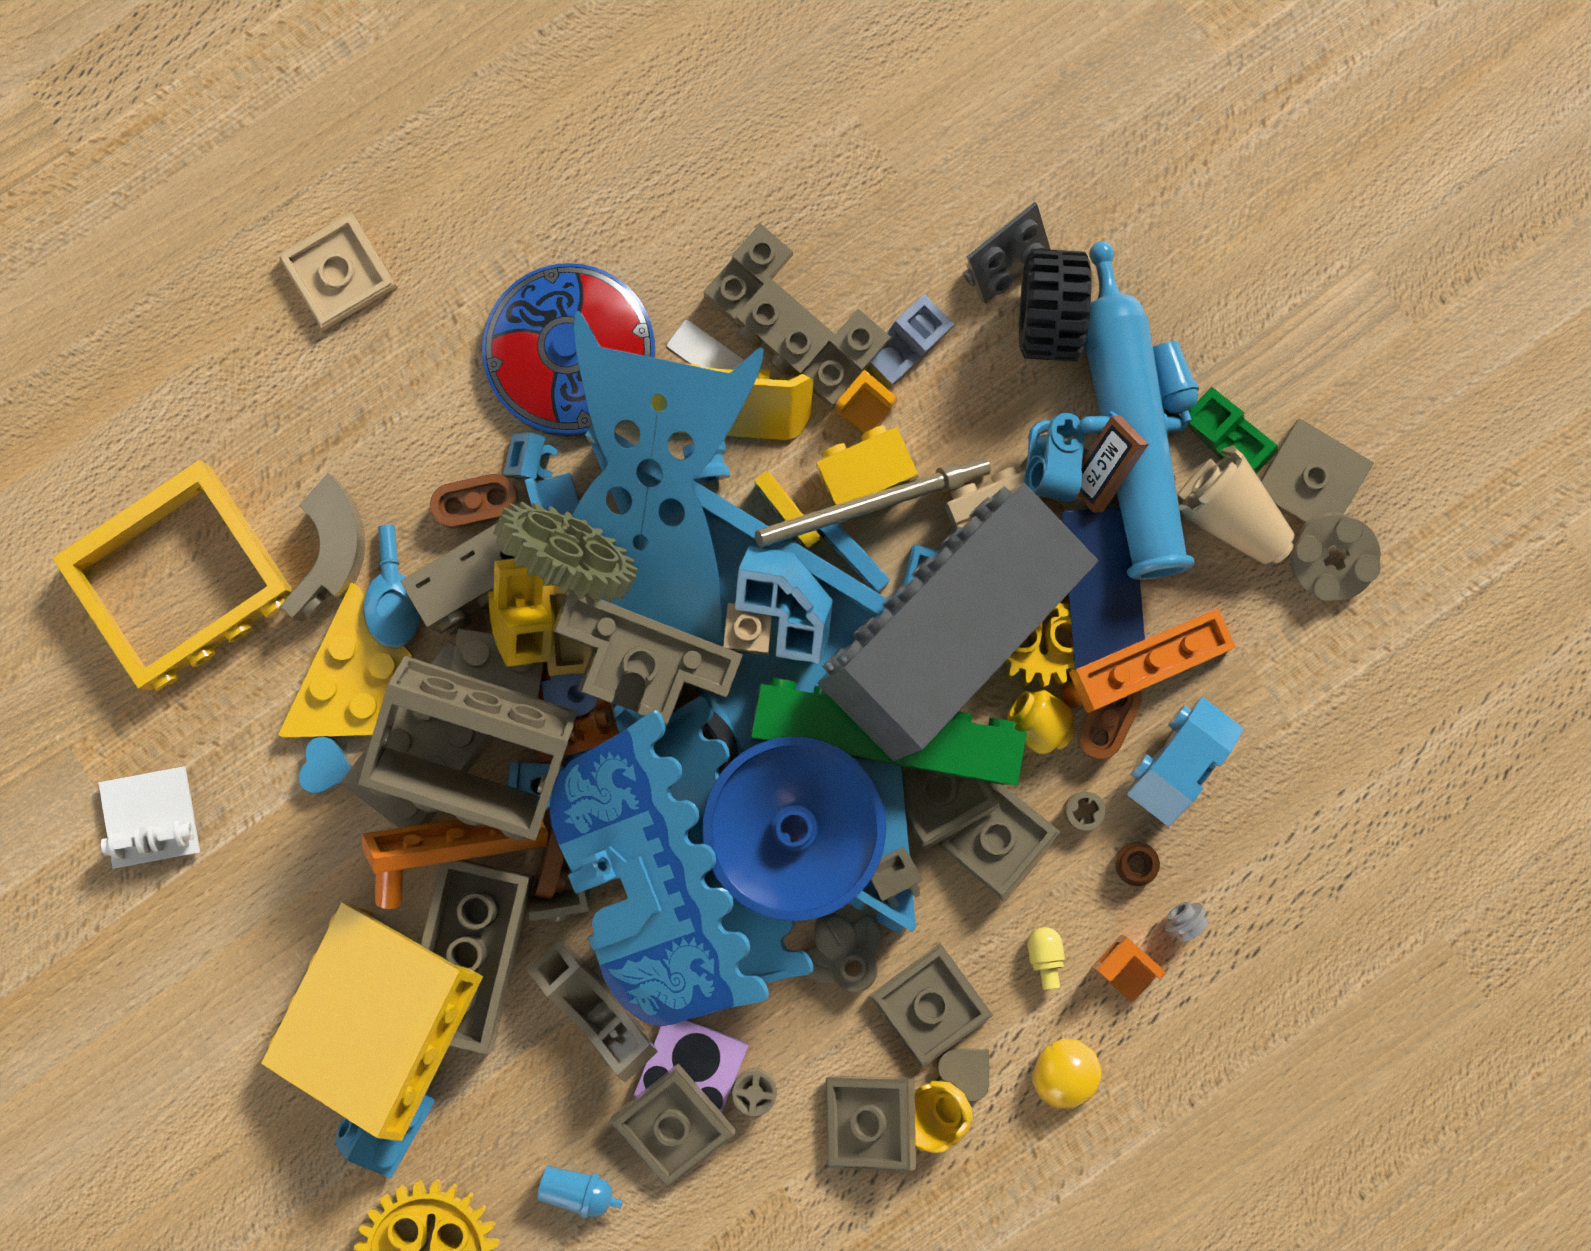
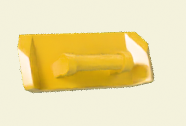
(772, 408)

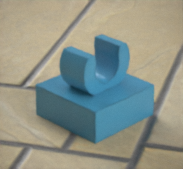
(525, 456)

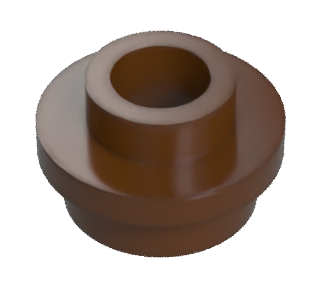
(1151, 864)

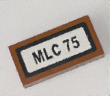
(1109, 462)

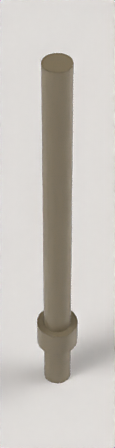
(945, 479)

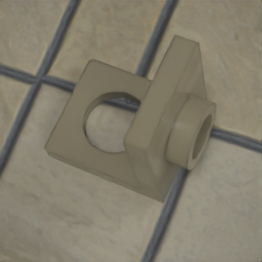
(560, 907)

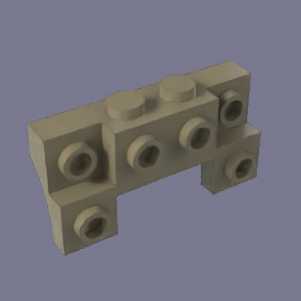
(787, 329)

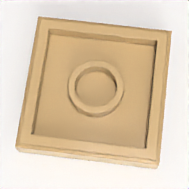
(337, 271)

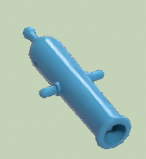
(1128, 386)

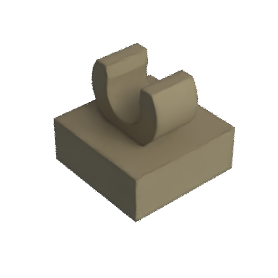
(894, 875)

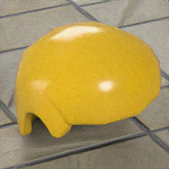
(1066, 1074)
(940, 1116)

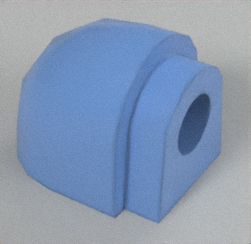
(563, 692)

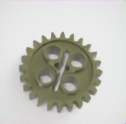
(565, 551)

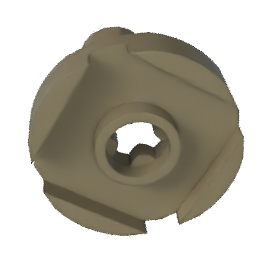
(1358, 566)

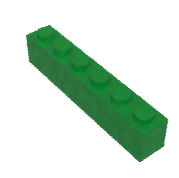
(960, 748)

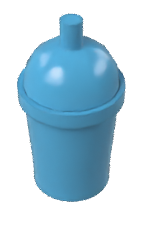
(1176, 382)
(577, 1192)

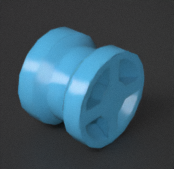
(715, 470)

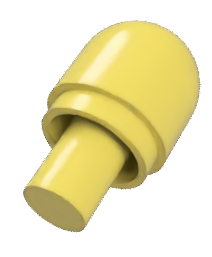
(1046, 955)

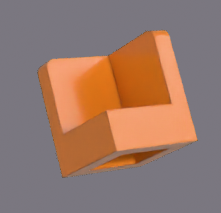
(1128, 968)

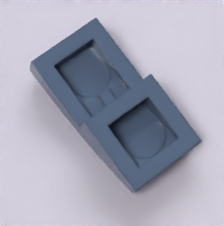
(911, 339)

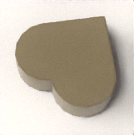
(966, 1070)

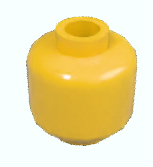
(1044, 720)

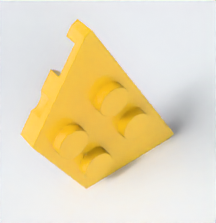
(345, 678)

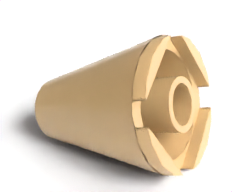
(1236, 508)

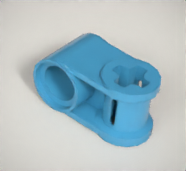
(1052, 462)

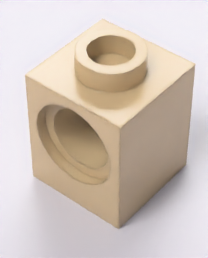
(747, 631)

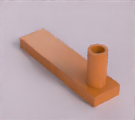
(1148, 662)
(430, 844)

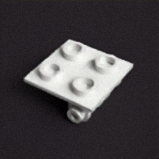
(148, 817)

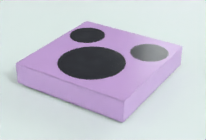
(702, 1052)

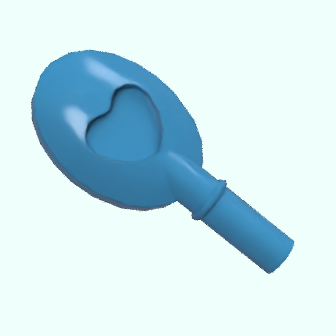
(387, 606)

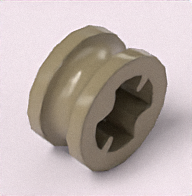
(1097, 816)

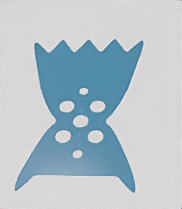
(679, 567)

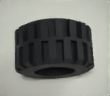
(1055, 305)

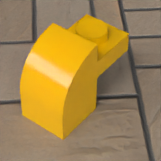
(517, 615)

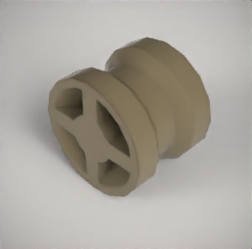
(754, 1100)

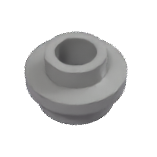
(1186, 921)

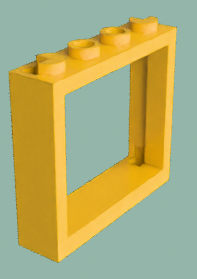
(136, 519)

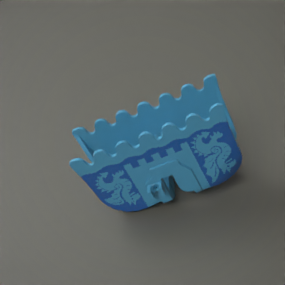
(679, 936)

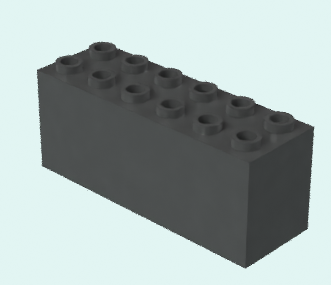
(956, 621)

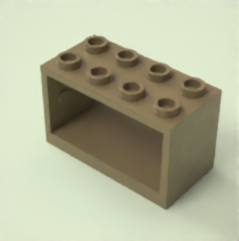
(479, 708)

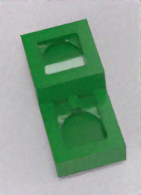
(1224, 425)

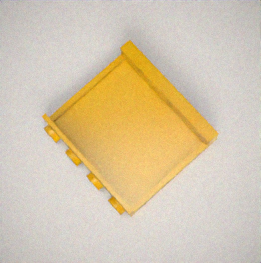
(370, 1023)

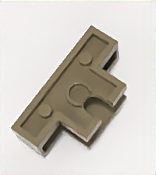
(640, 659)

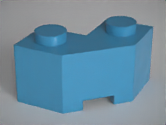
(782, 587)
(1174, 776)

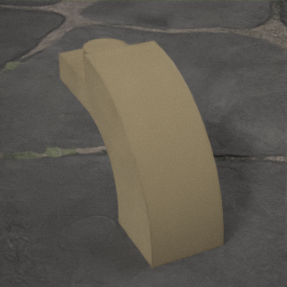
(340, 549)
(593, 1008)

